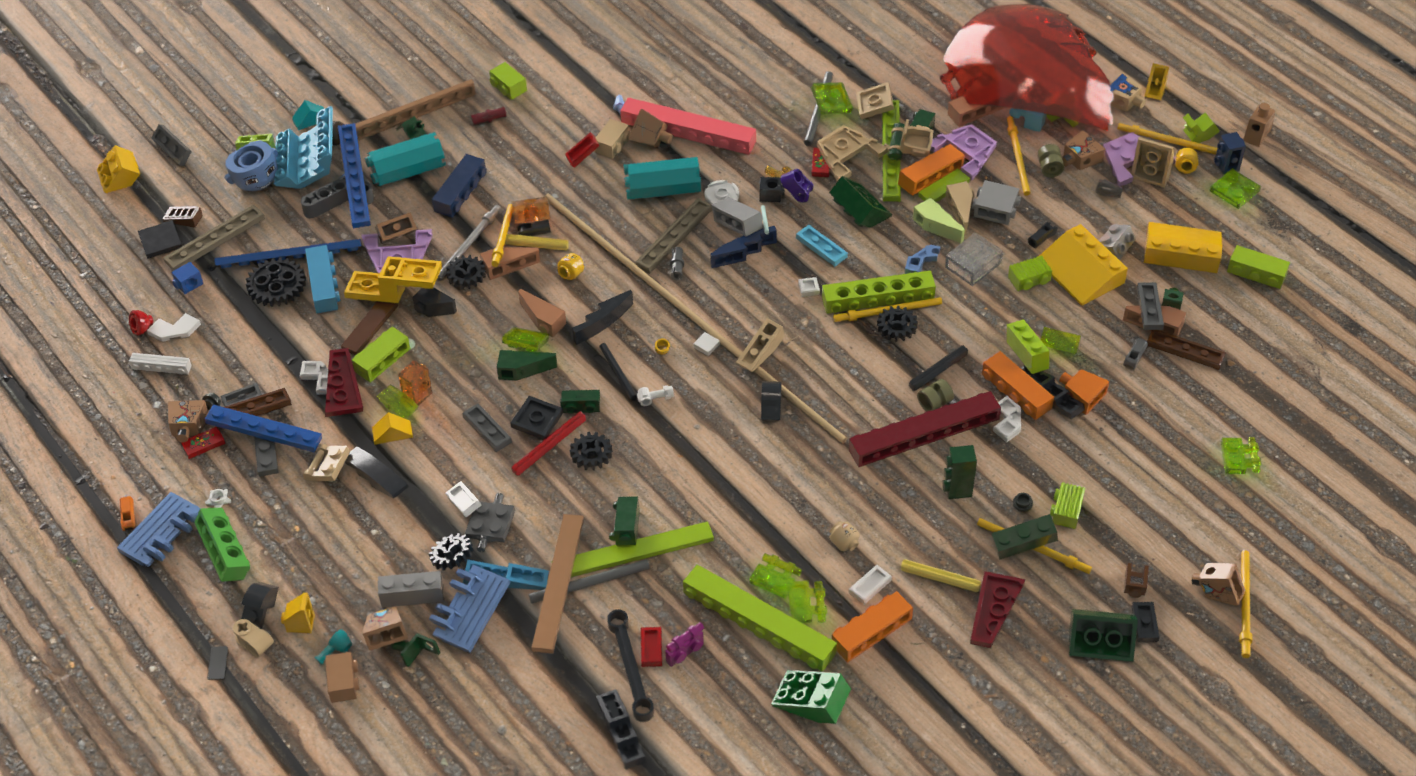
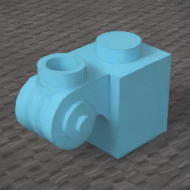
(1032, 121)

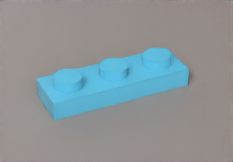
(821, 245)

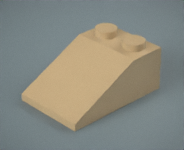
(1152, 162)

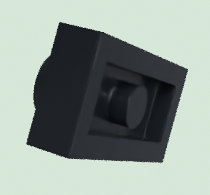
(1147, 623)

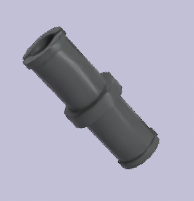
(677, 263)

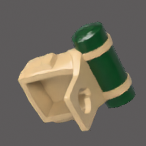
(909, 140)

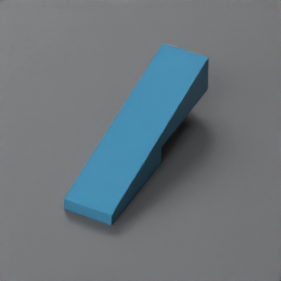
(519, 576)

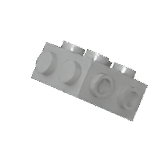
(996, 202)

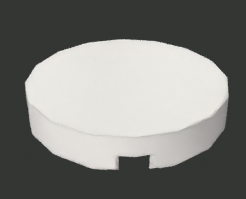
(720, 190)

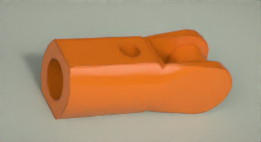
(127, 513)

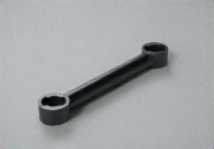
(630, 665)

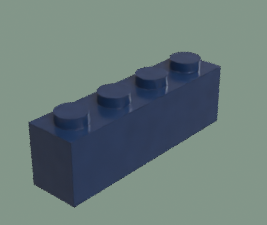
(459, 185)

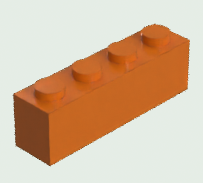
(930, 169)
(1017, 385)
(872, 626)

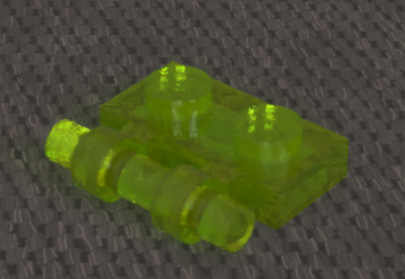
(1234, 458)
(772, 580)
(800, 603)

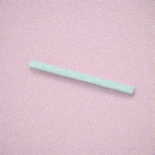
(764, 216)

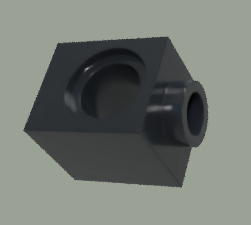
(770, 189)

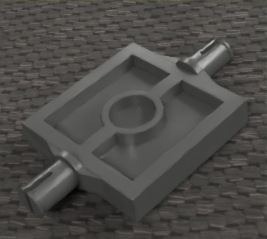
(490, 522)

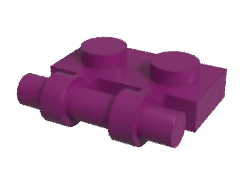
(684, 644)

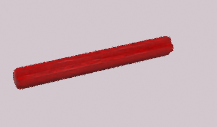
(547, 444)

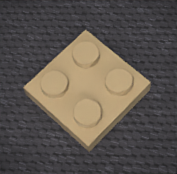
(874, 100)

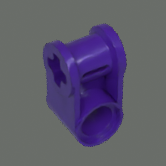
(797, 183)

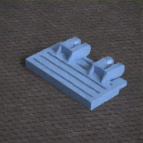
(159, 530)
(472, 611)

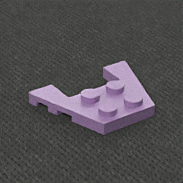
(972, 143)
(1121, 155)
(379, 254)

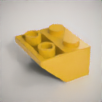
(118, 170)

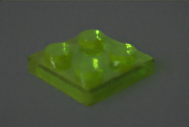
(831, 98)
(1235, 188)
(525, 338)

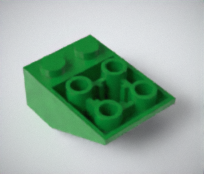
(812, 695)

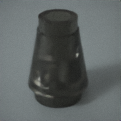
(1108, 189)

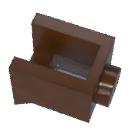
(1135, 582)

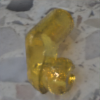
(775, 173)

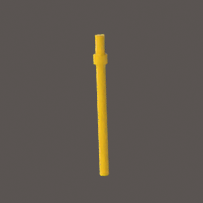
(1013, 132)
(1166, 138)
(498, 252)
(852, 315)
(1070, 562)
(1245, 636)

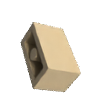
(612, 138)

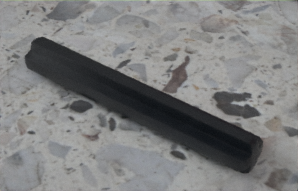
(938, 368)

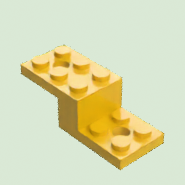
(393, 279)

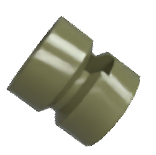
(1050, 160)
(935, 395)

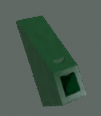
(523, 364)

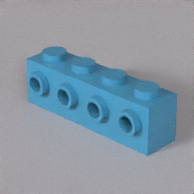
(321, 279)

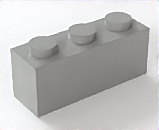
(737, 216)
(410, 589)

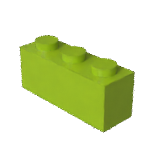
(1258, 267)
(1028, 346)
(381, 354)

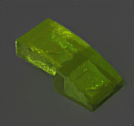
(398, 401)

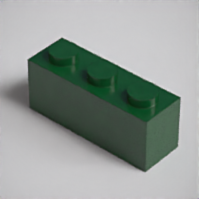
(960, 472)
(1024, 536)

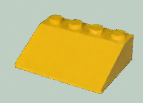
(1183, 247)
(1084, 265)

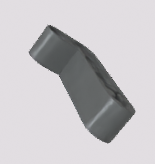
(330, 197)

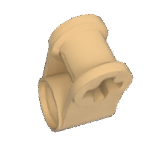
(252, 637)

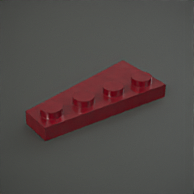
(342, 387)
(994, 605)

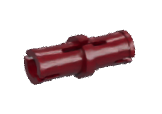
(488, 115)

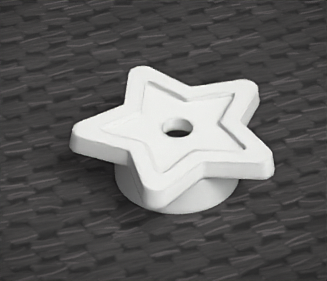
(215, 494)

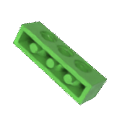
(222, 544)

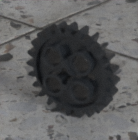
(276, 282)

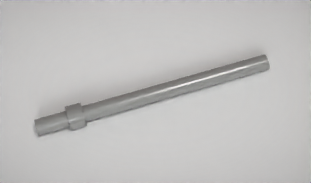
(487, 219)

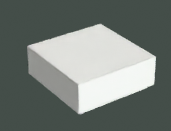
(809, 287)
(706, 344)

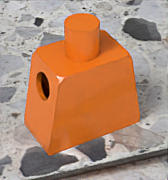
(1085, 388)

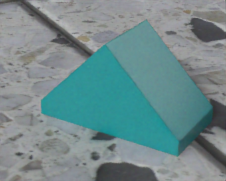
(306, 115)

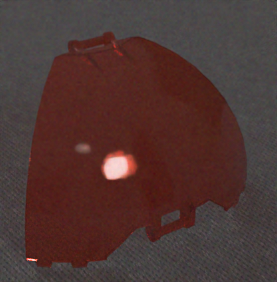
(1028, 62)

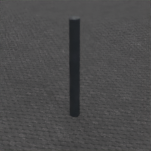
(618, 371)

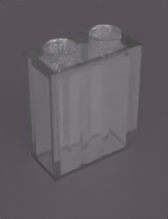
(973, 259)

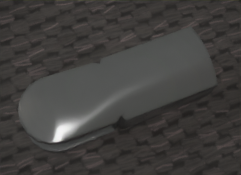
(1136, 352)

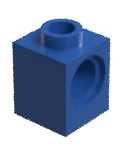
(187, 278)

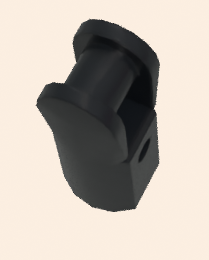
(534, 228)
(1042, 235)

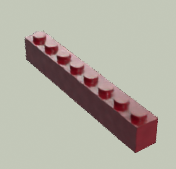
(924, 428)

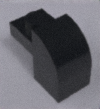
(771, 400)
(257, 600)

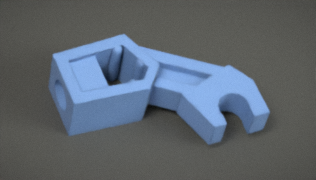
(915, 262)

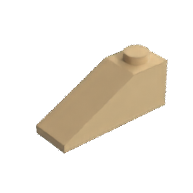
(960, 201)
(761, 345)

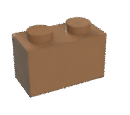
(395, 228)
(341, 677)

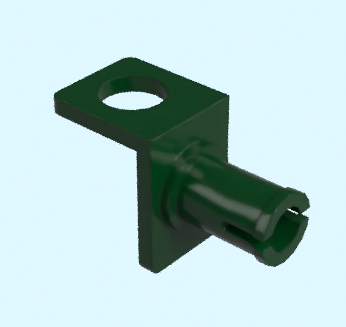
(412, 128)
(1173, 298)
(411, 649)

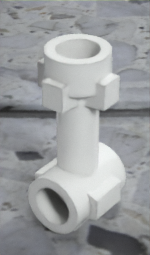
(645, 397)

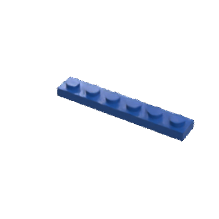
(263, 428)

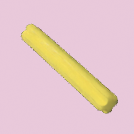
(537, 242)
(941, 575)

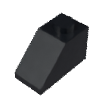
(433, 303)

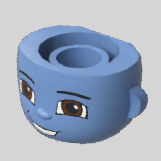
(252, 166)

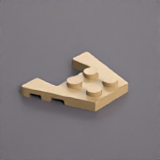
(845, 144)

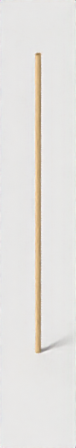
(694, 317)

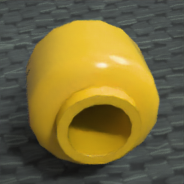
(1186, 160)
(570, 266)

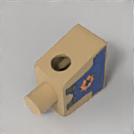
(1126, 93)

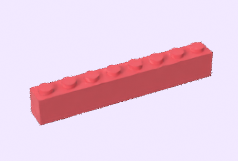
(694, 126)

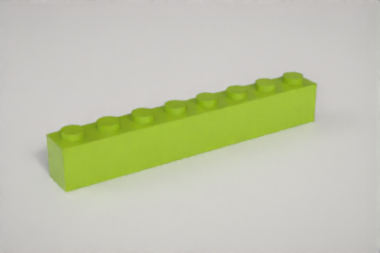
(759, 618)

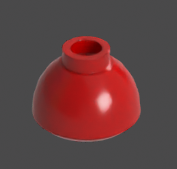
(139, 322)

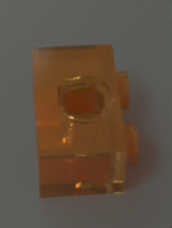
(531, 210)
(415, 382)

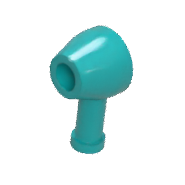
(339, 641)

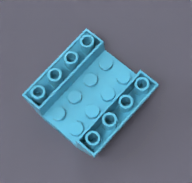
(306, 156)

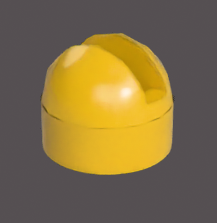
(660, 344)

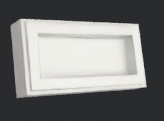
(463, 499)
(870, 584)

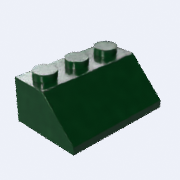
(859, 203)
(1102, 635)

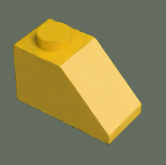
(298, 615)

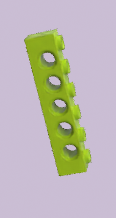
(878, 291)

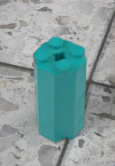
(405, 159)
(662, 178)

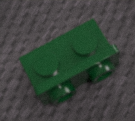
(580, 400)

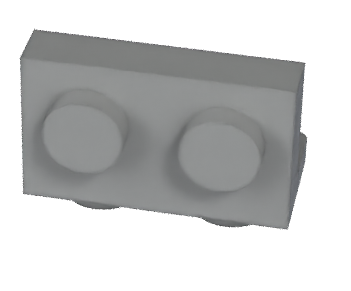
(1118, 239)

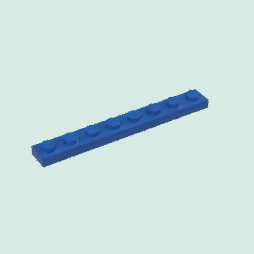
(354, 176)
(297, 252)

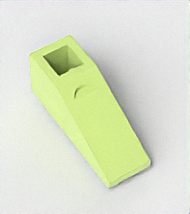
(935, 220)

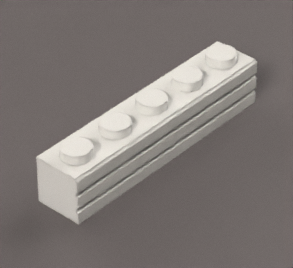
(160, 363)

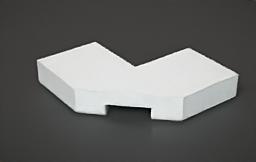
(183, 327)
(315, 371)
(1011, 424)

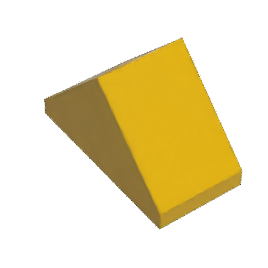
(1157, 81)
(391, 429)

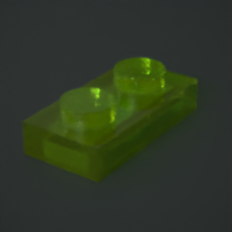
(1060, 340)

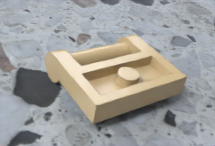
(331, 464)

